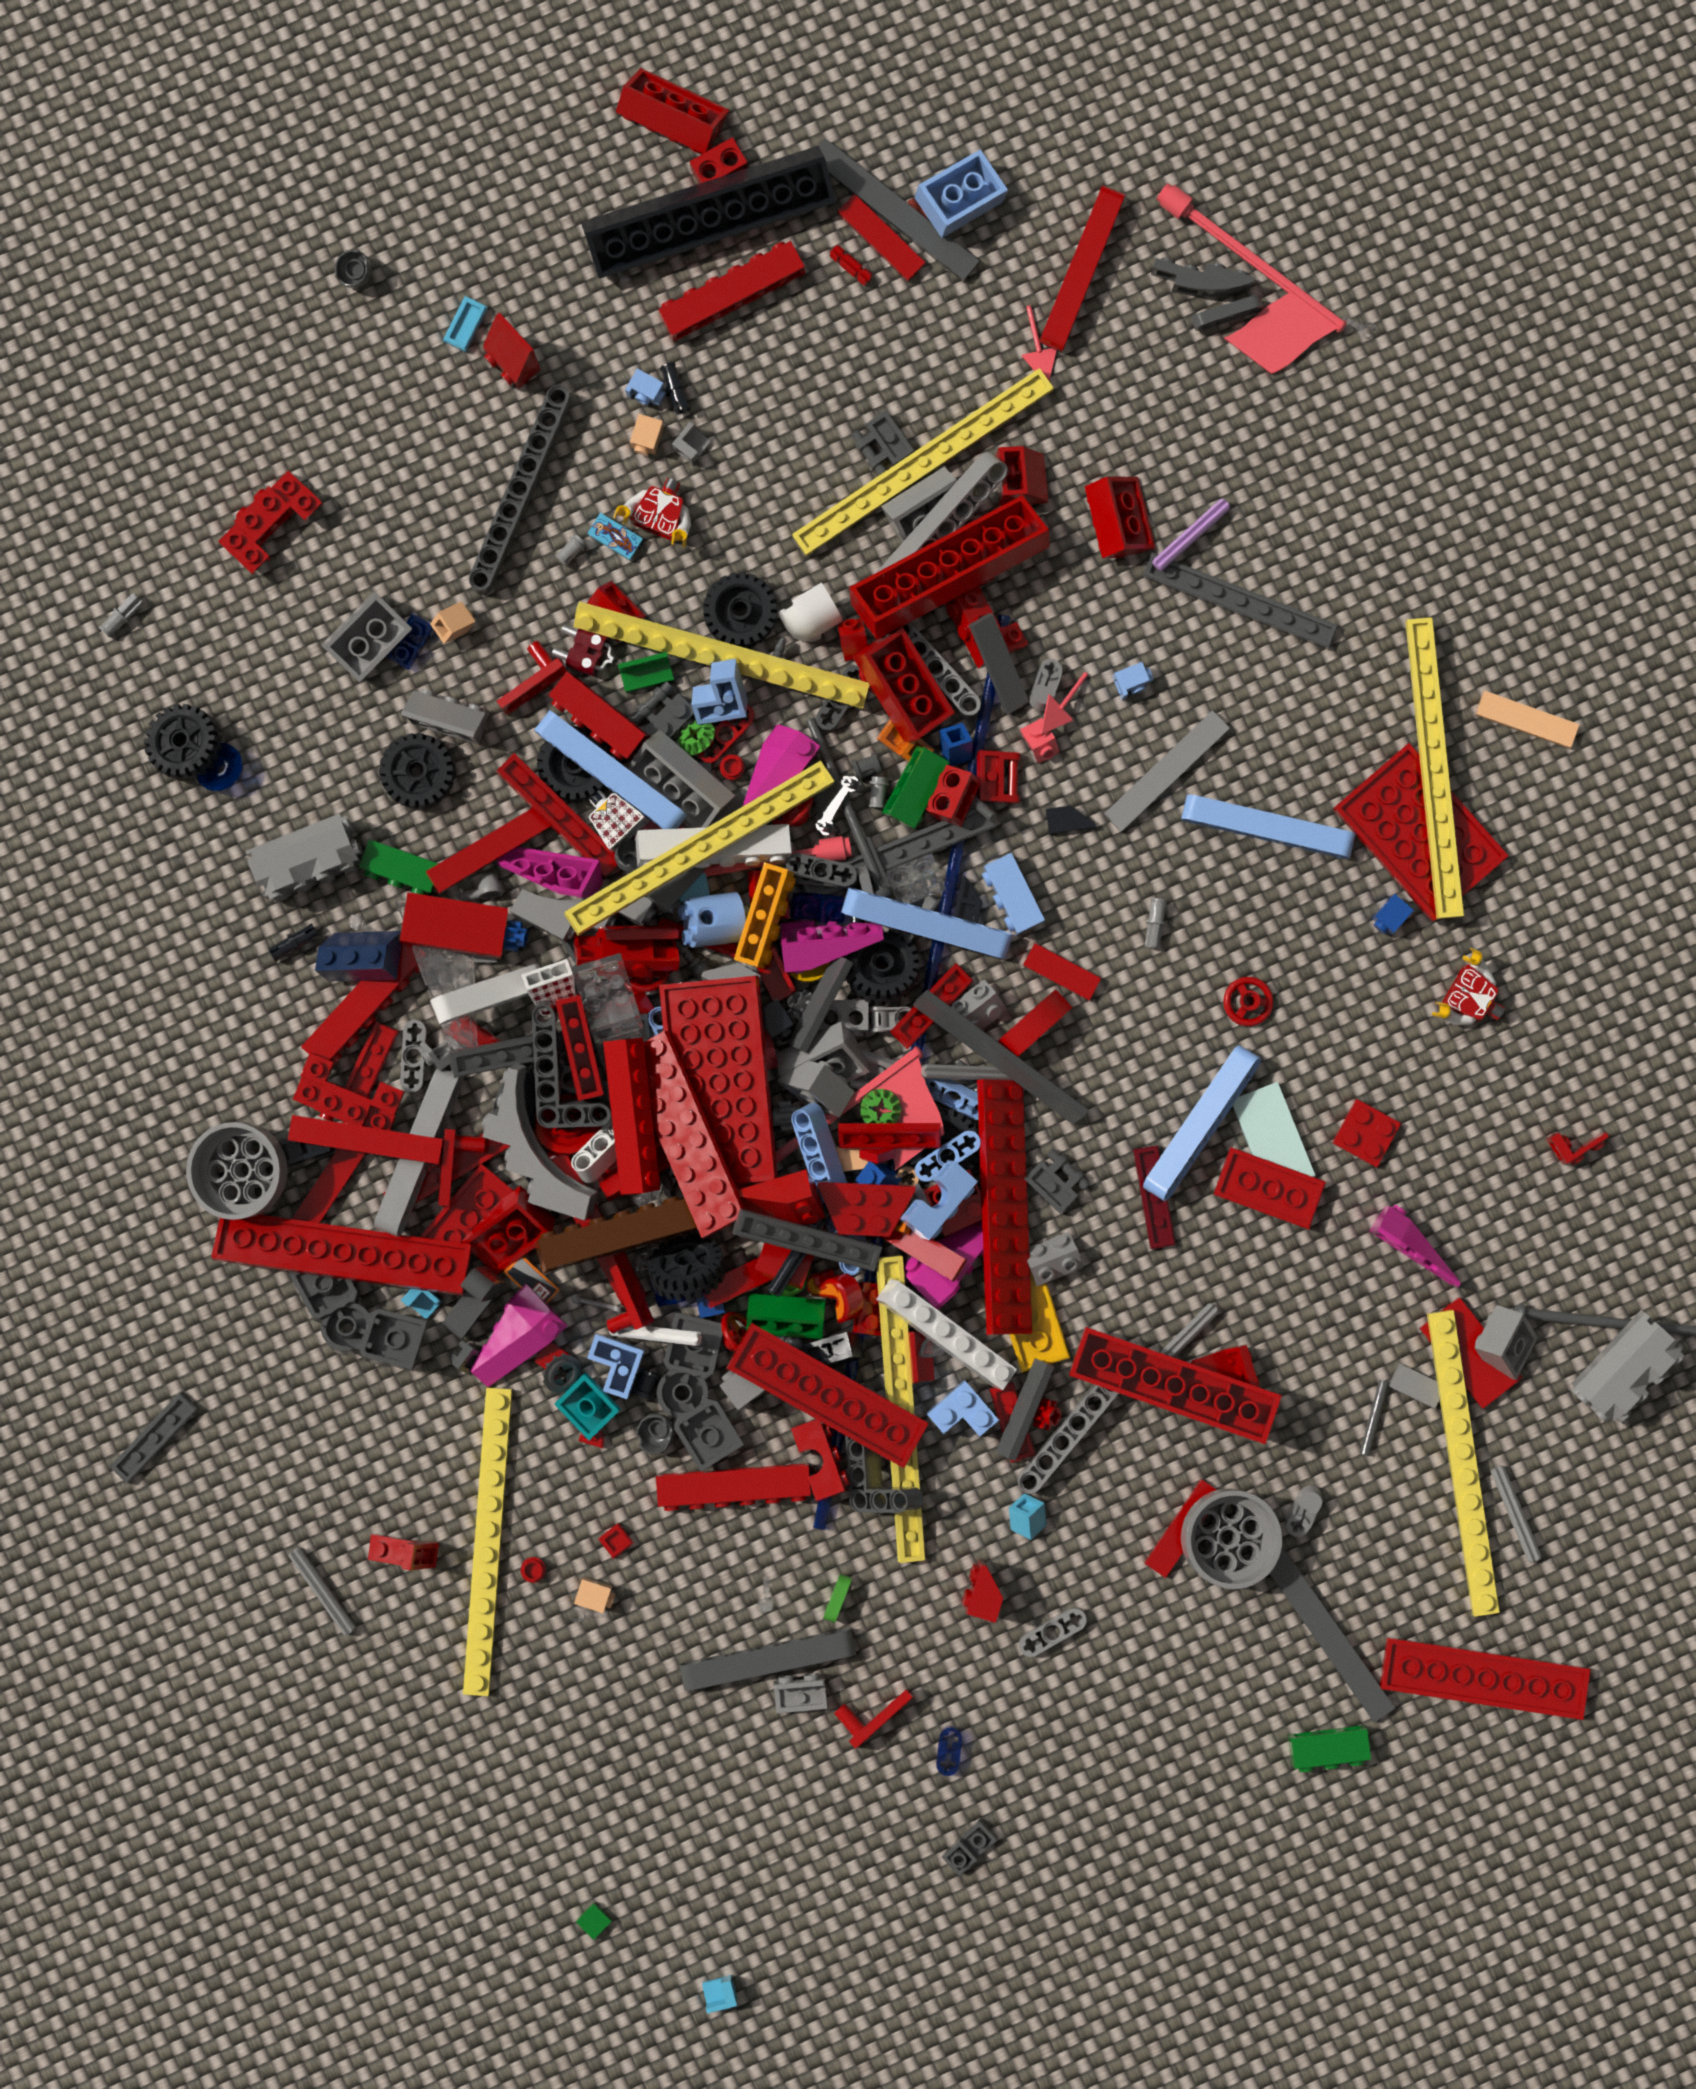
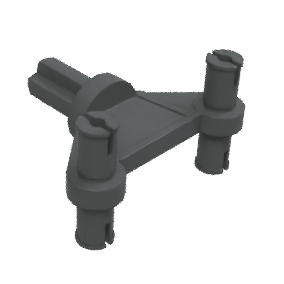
(830, 802)

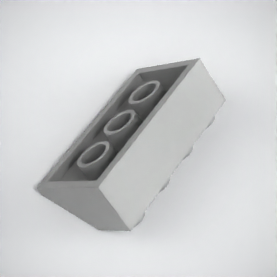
(681, 780)

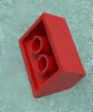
(1119, 516)

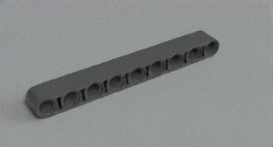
(518, 478)

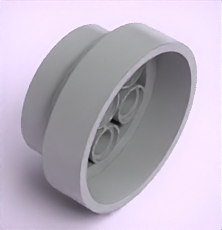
(214, 1191)
(1263, 1540)

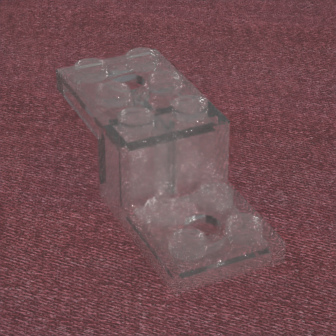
(608, 1004)

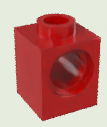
(852, 637)

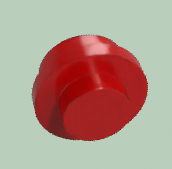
(732, 767)
(533, 1569)

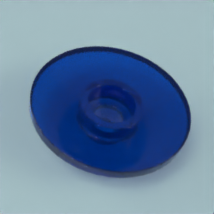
(233, 769)

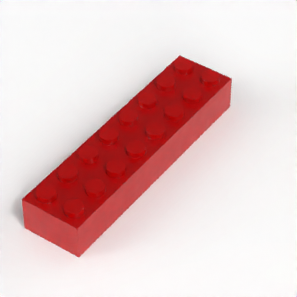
(949, 567)
(1175, 1385)

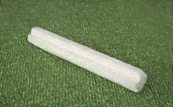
(661, 1335)

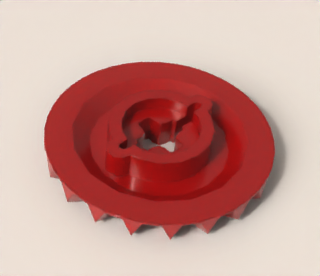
(565, 1140)

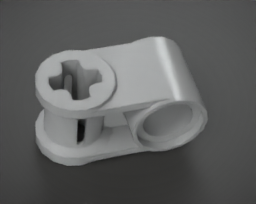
(889, 1018)

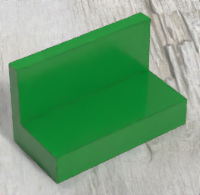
(646, 672)

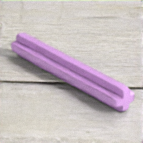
(1191, 534)

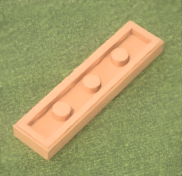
(1527, 719)

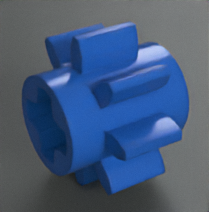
(515, 936)

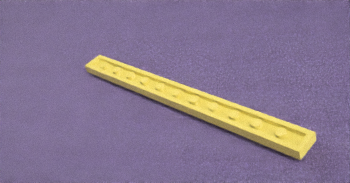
(922, 462)
(709, 650)
(1434, 768)
(698, 848)
(900, 1392)
(1463, 1463)
(487, 1541)

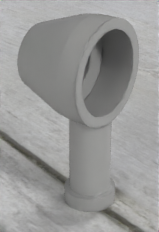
(488, 888)

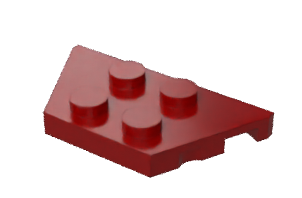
(865, 1207)

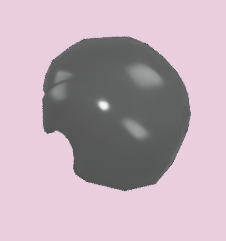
(353, 269)
(626, 855)
(655, 1433)

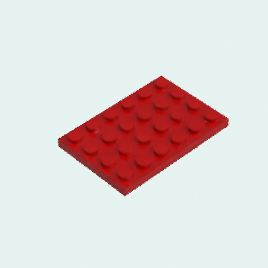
(1392, 825)

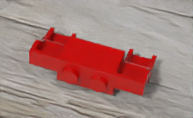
(264, 517)
(971, 607)
(638, 956)
(342, 1103)

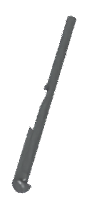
(865, 844)
(1575, 1318)

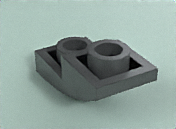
(969, 1847)

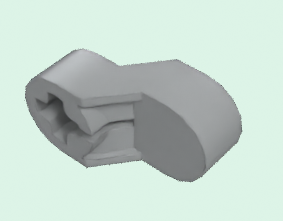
(1049, 674)
(1298, 1522)

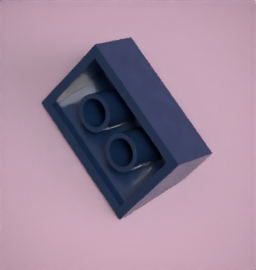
(360, 956)

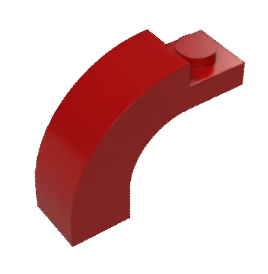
(1035, 1023)

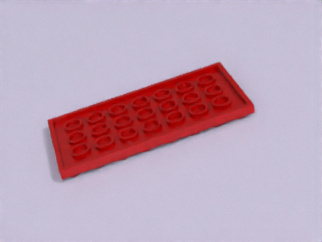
(724, 1055)

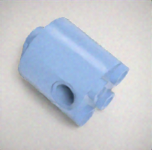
(721, 917)

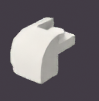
(811, 615)

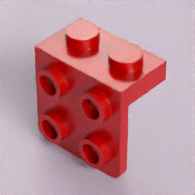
(1231, 1362)

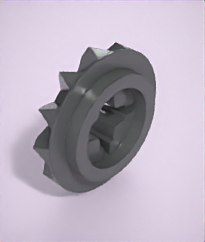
(570, 1373)

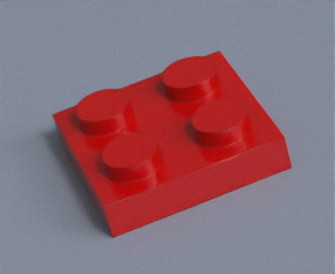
(1366, 1133)

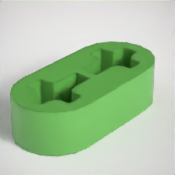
(837, 1598)

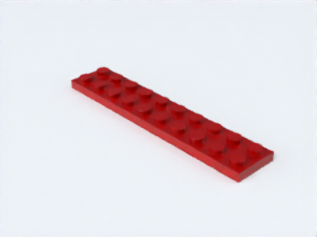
(1004, 1207)
(343, 1253)

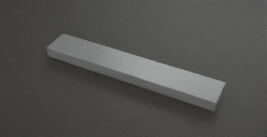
(1166, 771)

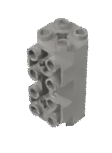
(305, 857)
(1626, 1367)

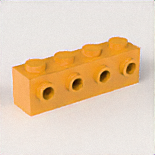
(764, 915)

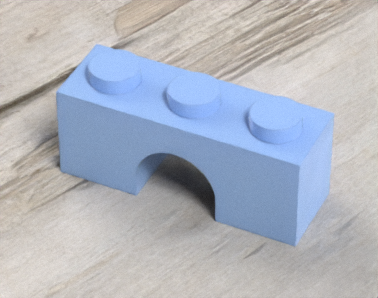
(955, 1186)

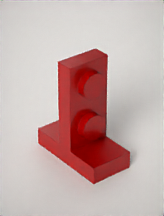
(403, 1552)

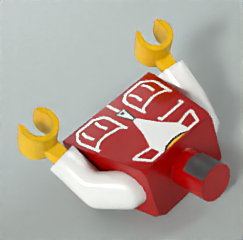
(658, 512)
(1471, 994)

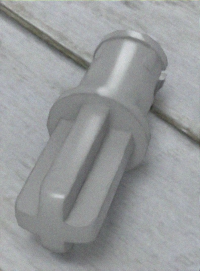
(121, 615)
(1155, 923)

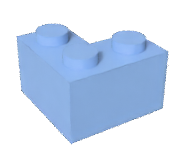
(723, 697)
(624, 1363)
(959, 1404)

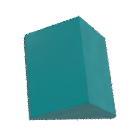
(587, 1406)

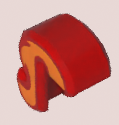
(840, 1287)

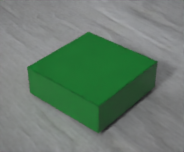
(593, 1920)

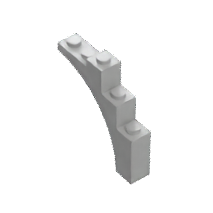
(549, 915)
(526, 1157)

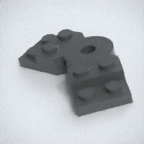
(379, 1335)
(699, 1419)

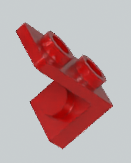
(1561, 1147)

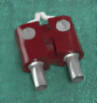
(586, 651)

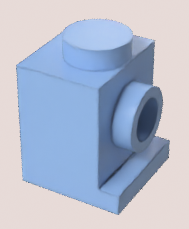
(645, 388)
(1132, 679)

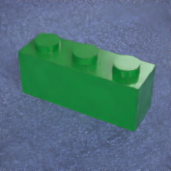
(915, 787)
(397, 867)
(787, 1315)
(1329, 1748)

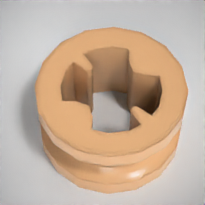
(908, 1170)

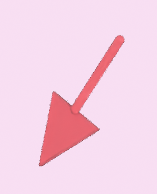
(1041, 358)
(1055, 713)

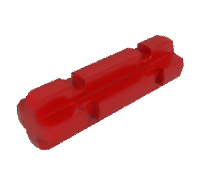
(851, 265)

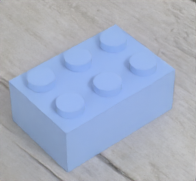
(960, 193)

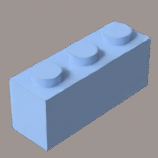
(1012, 894)

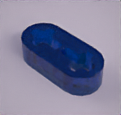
(955, 1751)

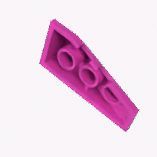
(781, 758)
(555, 871)
(813, 945)
(1403, 1235)
(933, 1285)
(521, 1332)

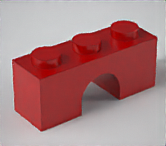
(830, 1479)

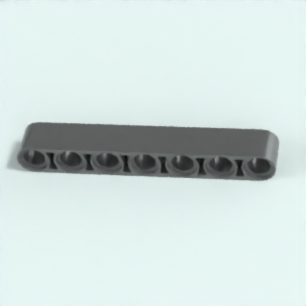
(767, 1659)

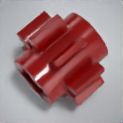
(1047, 1414)

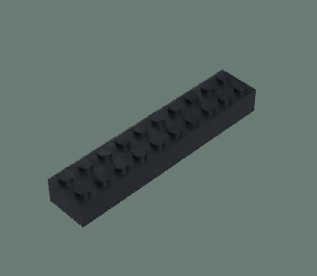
(709, 212)

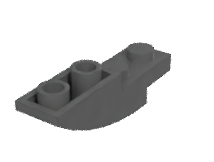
(1212, 282)

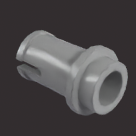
(571, 549)
(878, 792)

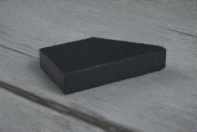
(1066, 820)
(968, 902)

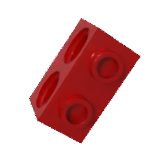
(715, 161)
(959, 797)

